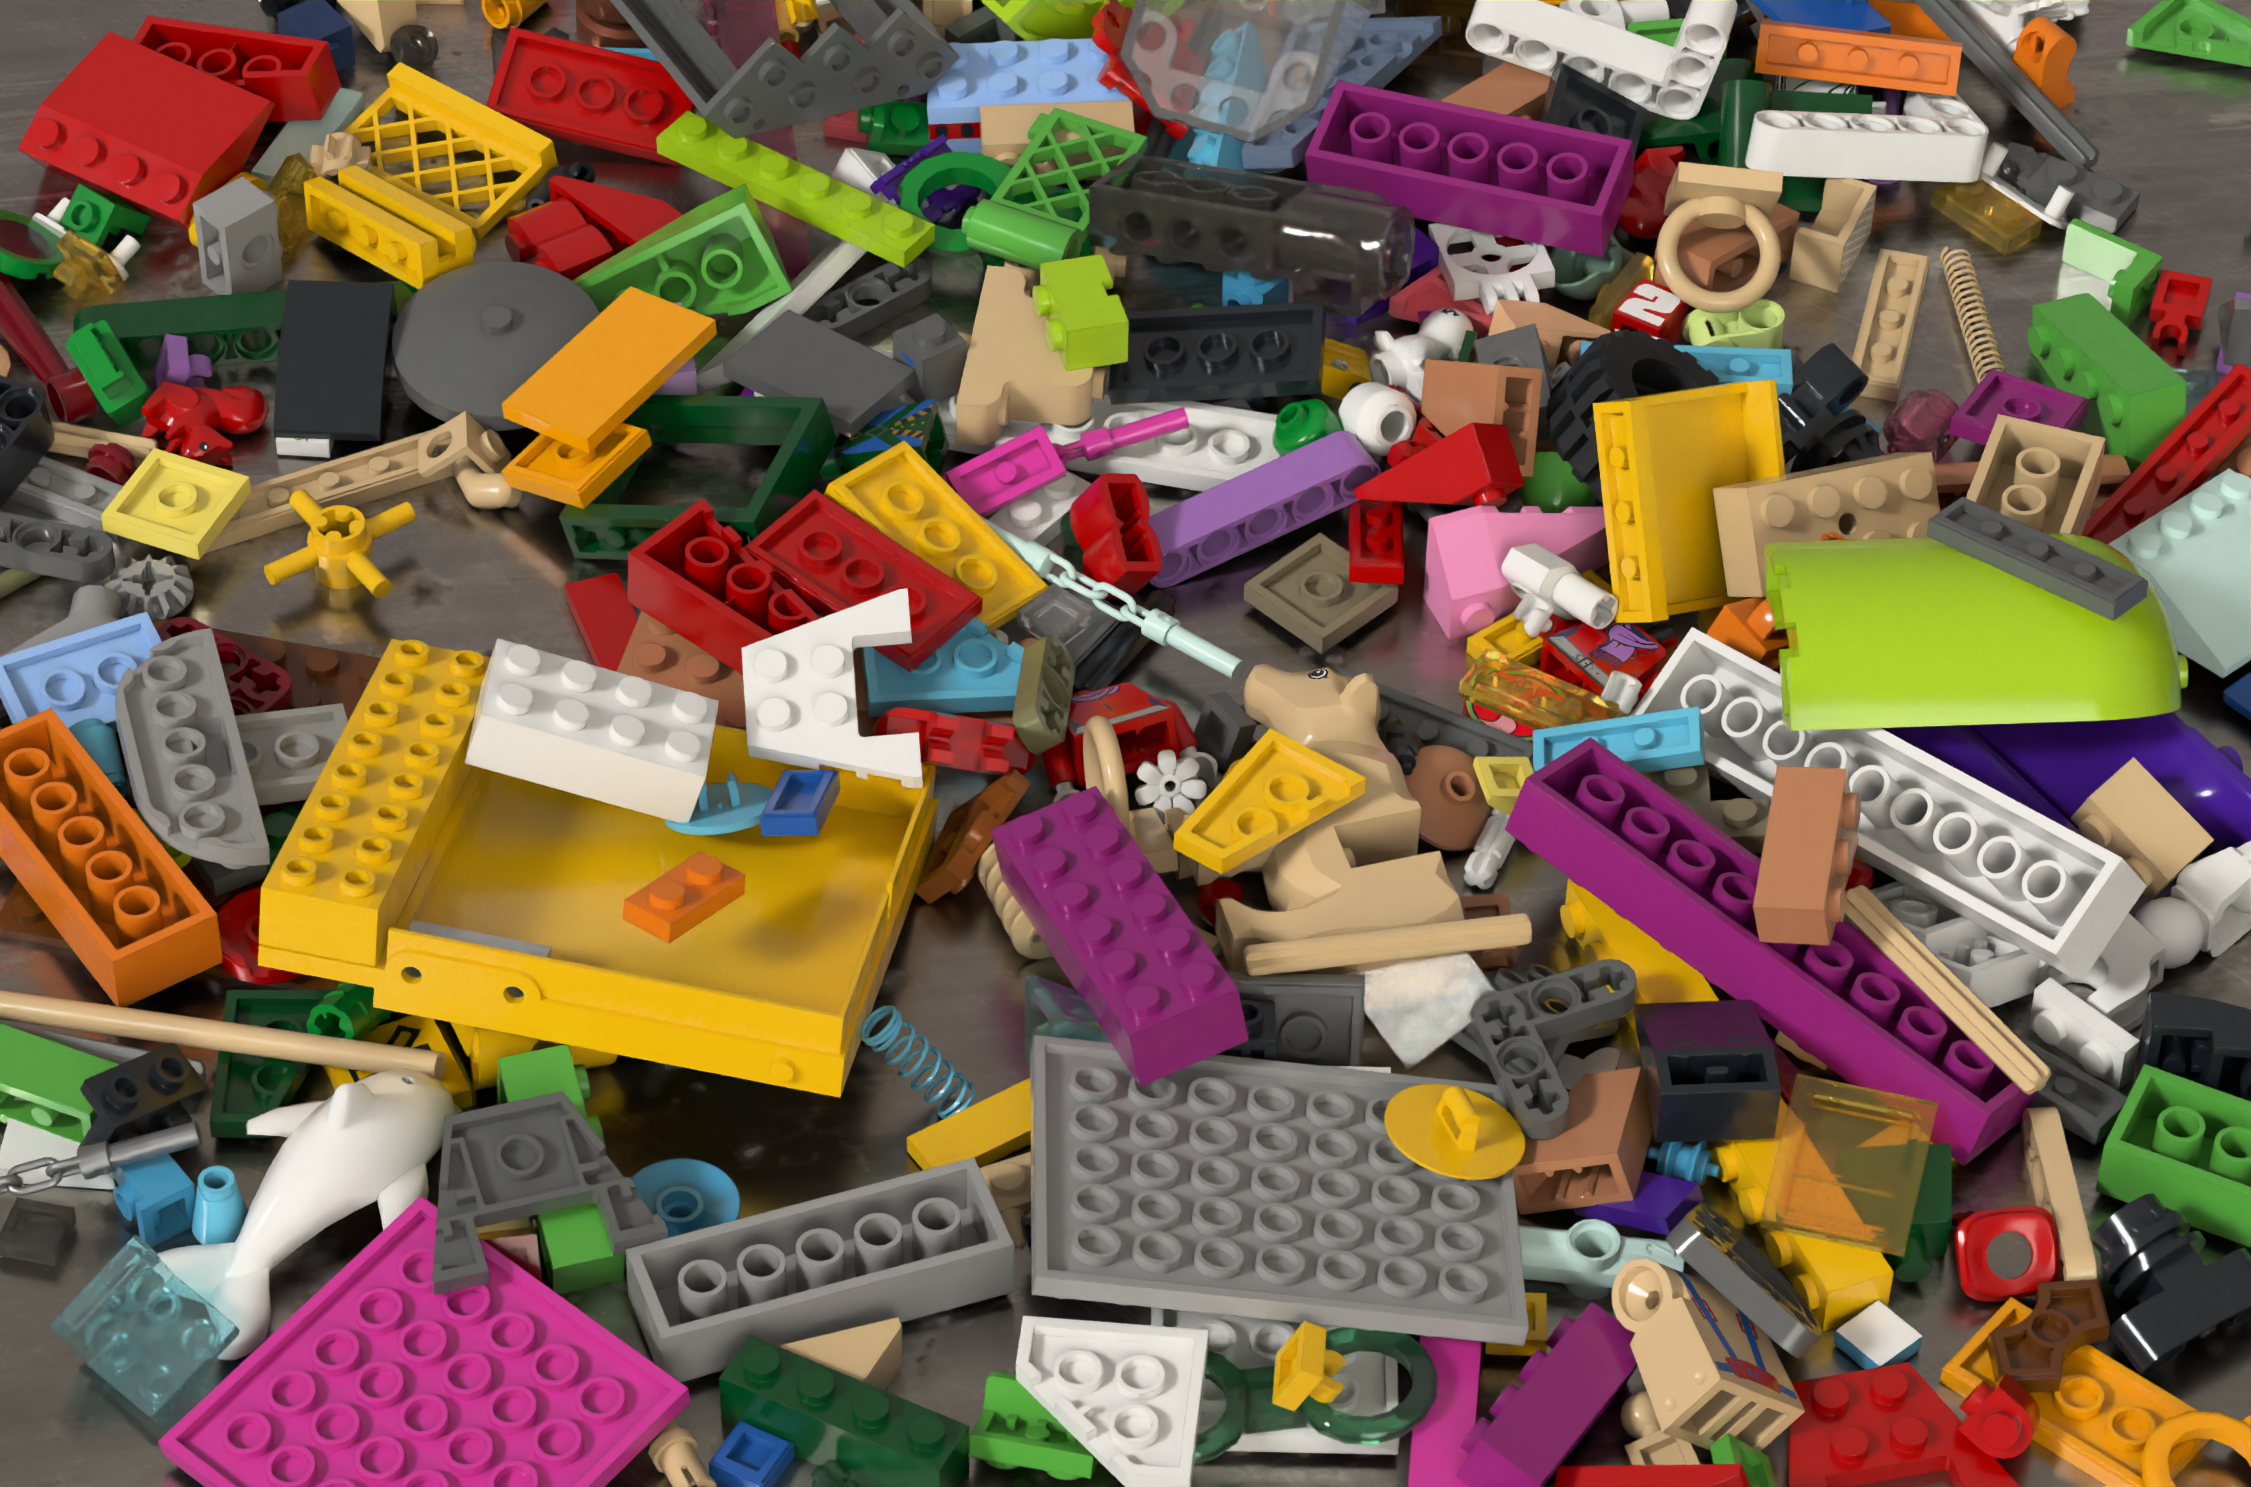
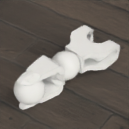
(2204, 913)

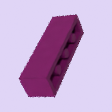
(1554, 1407)

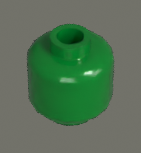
(1303, 424)

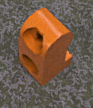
(2045, 57)

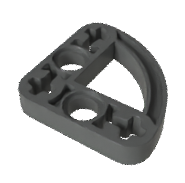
(1745, 1278)

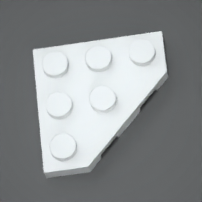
(1120, 1392)

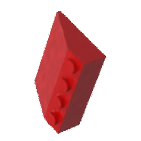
(146, 129)

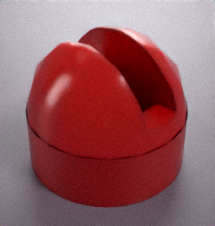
(1216, 890)

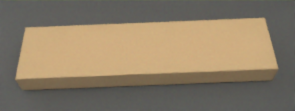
(1890, 321)

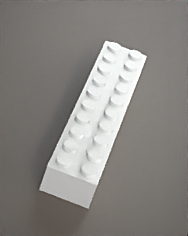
(1917, 814)

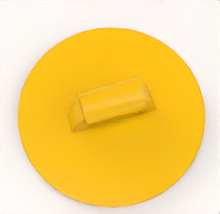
(1454, 1131)

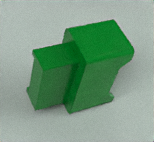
(109, 372)

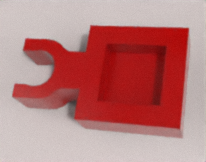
(2178, 305)

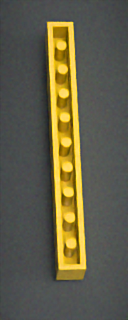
(1828, 1275)

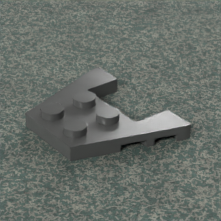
(522, 1164)

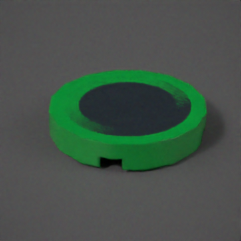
(27, 247)

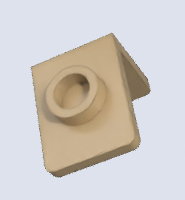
(467, 439)

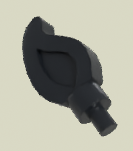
(1401, 742)

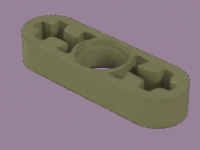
(1044, 694)

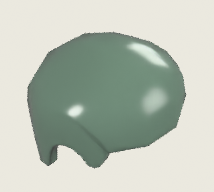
(1582, 274)

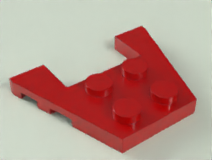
(1881, 1429)

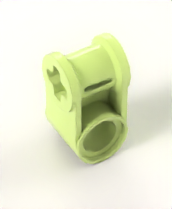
(1752, 327)

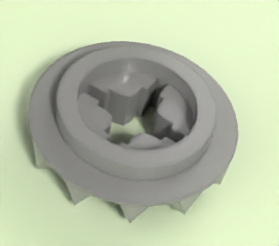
(170, 592)

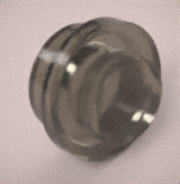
(414, 47)

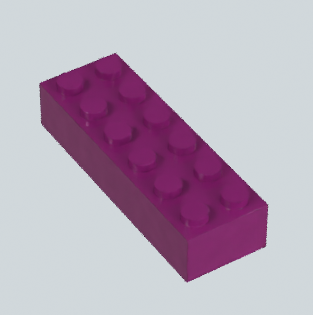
(1474, 167)
(1119, 936)

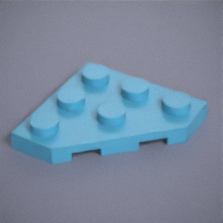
(960, 677)

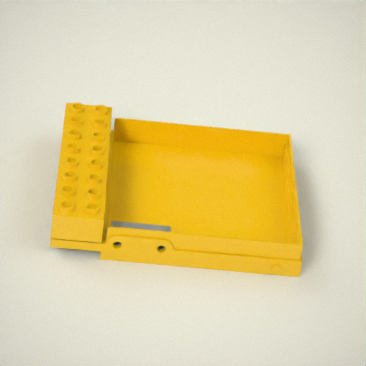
(509, 896)

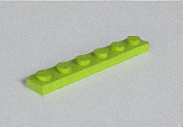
(797, 189)

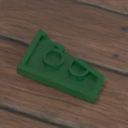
(257, 1084)

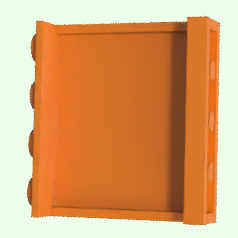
(1910, 58)

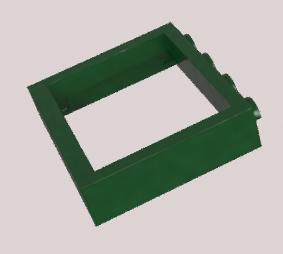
(793, 422)

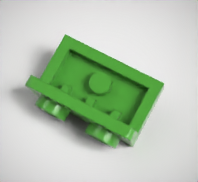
(1021, 1432)

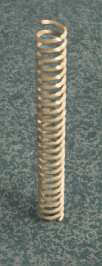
(1966, 327)

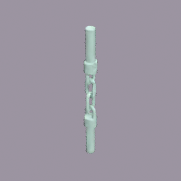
(1155, 626)

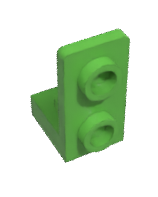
(2126, 266)

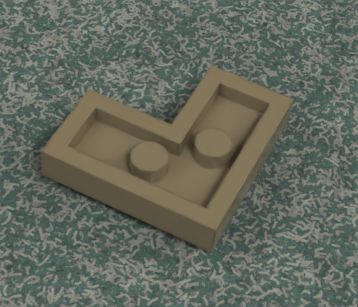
(1738, 818)

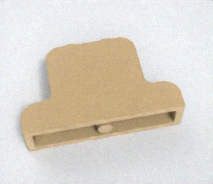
(1012, 369)

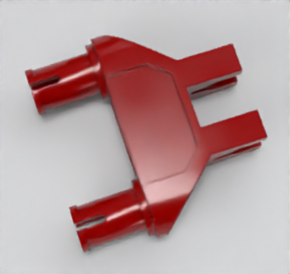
(959, 740)

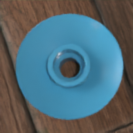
(688, 1194)

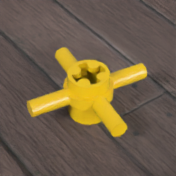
(340, 545)

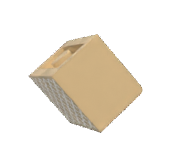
(1837, 236)

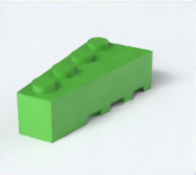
(2128, 386)
(572, 1238)

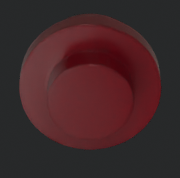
(111, 463)

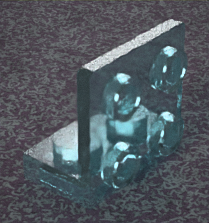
(144, 1329)

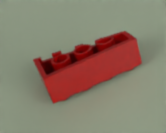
(710, 587)

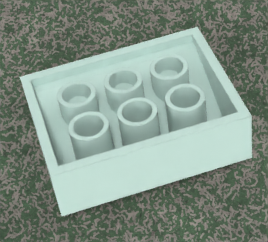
(2202, 569)

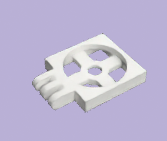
(1492, 278)

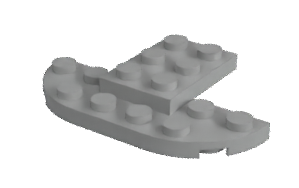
(203, 768)

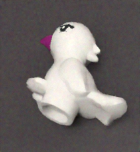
(1404, 358)

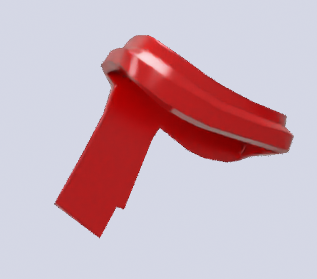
(1974, 1236)

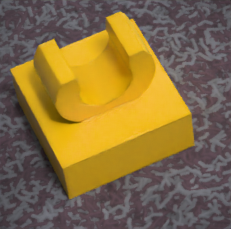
(1304, 1368)

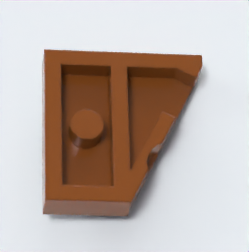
(967, 836)

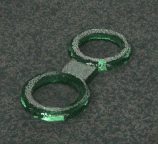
(1251, 1394)

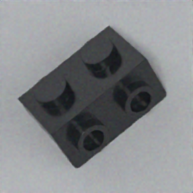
(142, 1096)

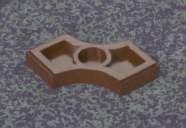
(2062, 1321)

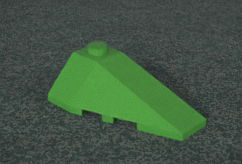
(707, 259)

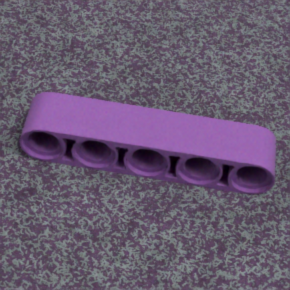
(1260, 506)

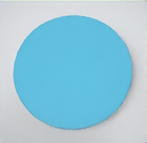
(725, 808)

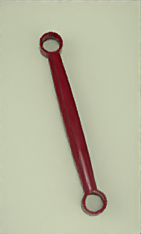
(65, 387)

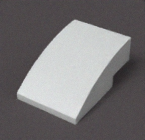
(1979, 958)

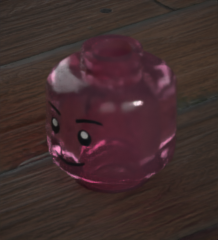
(1921, 424)

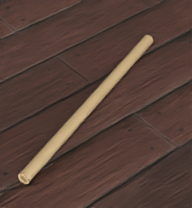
(217, 1035)

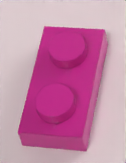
(1007, 472)

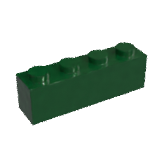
(842, 1419)

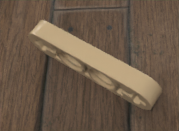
(2057, 1190)

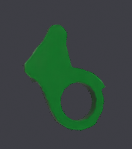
(972, 170)

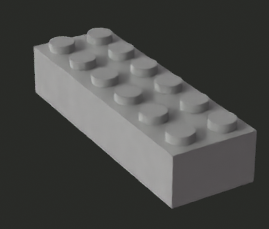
(821, 1268)

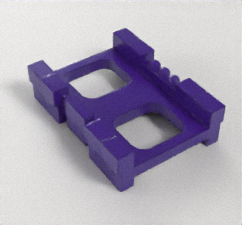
(940, 201)

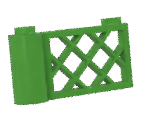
(1033, 231)

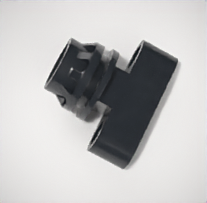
(1813, 419)
(2178, 1295)

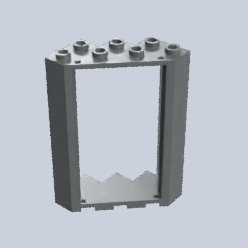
(777, 86)

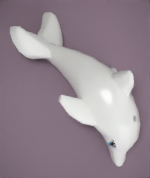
(338, 1158)

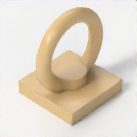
(1720, 200)
(1106, 771)

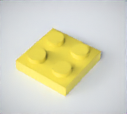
(176, 504)

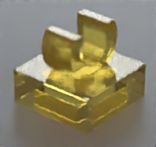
(84, 266)

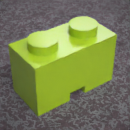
(1080, 316)

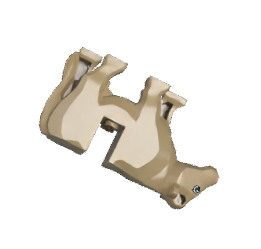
(1354, 864)

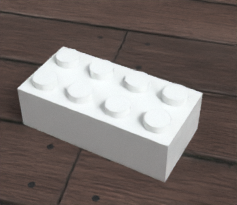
(592, 731)

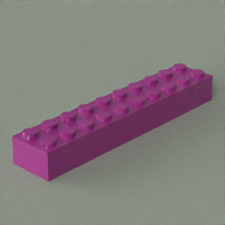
(1696, 899)

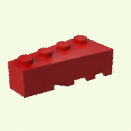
(281, 68)

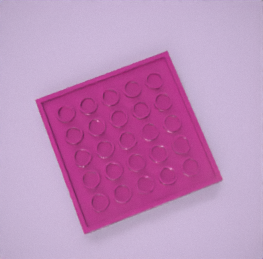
(426, 1387)

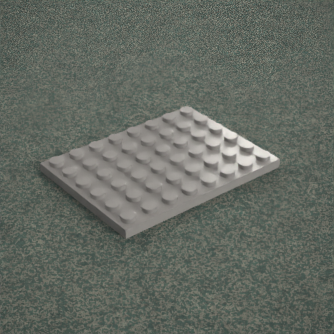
(1260, 1198)

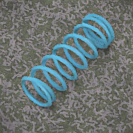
(890, 1033)

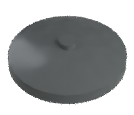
(482, 335)

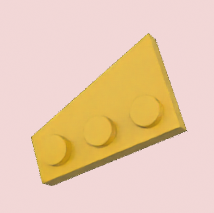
(1264, 801)

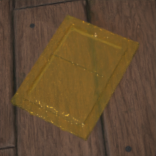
(1849, 1165)

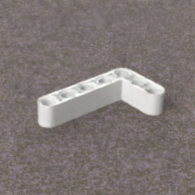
(1639, 68)
(1931, 141)

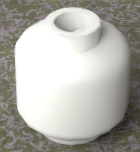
(1378, 416)

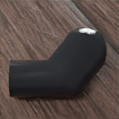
(578, 170)

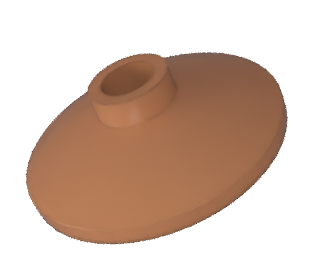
(1447, 818)

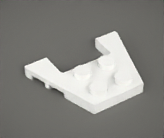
(806, 699)

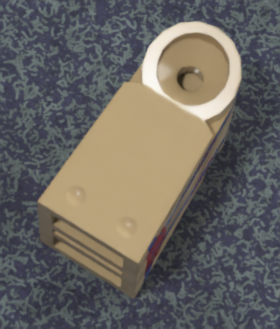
(1702, 1359)

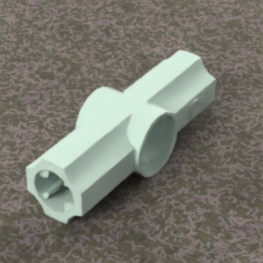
(1587, 1256)

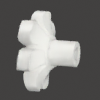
(1170, 796)

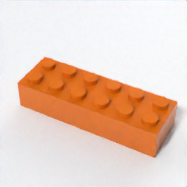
(98, 866)

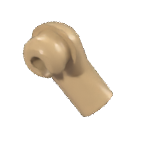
(484, 489)

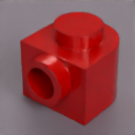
(2000, 1417)

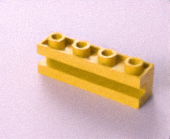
(387, 226)

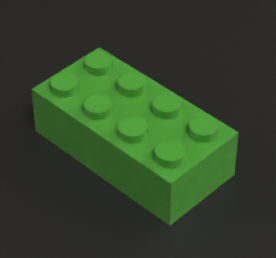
(2184, 1148)

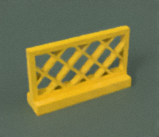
(467, 128)

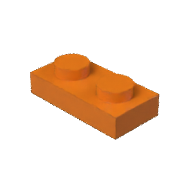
(684, 897)

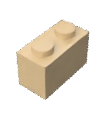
(2142, 826)

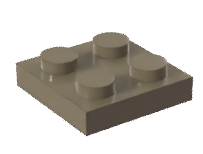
(1313, 595)

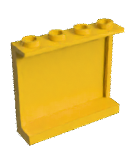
(1657, 492)

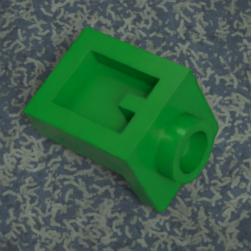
(895, 127)
(96, 213)

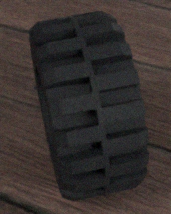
(1614, 369)

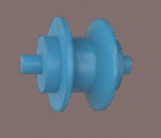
(1684, 1161)

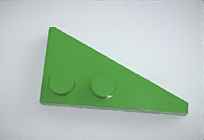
(2194, 30)

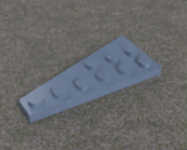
(1373, 61)

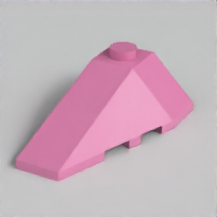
(1468, 551)

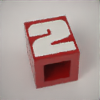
(1651, 310)

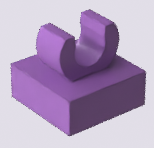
(177, 366)

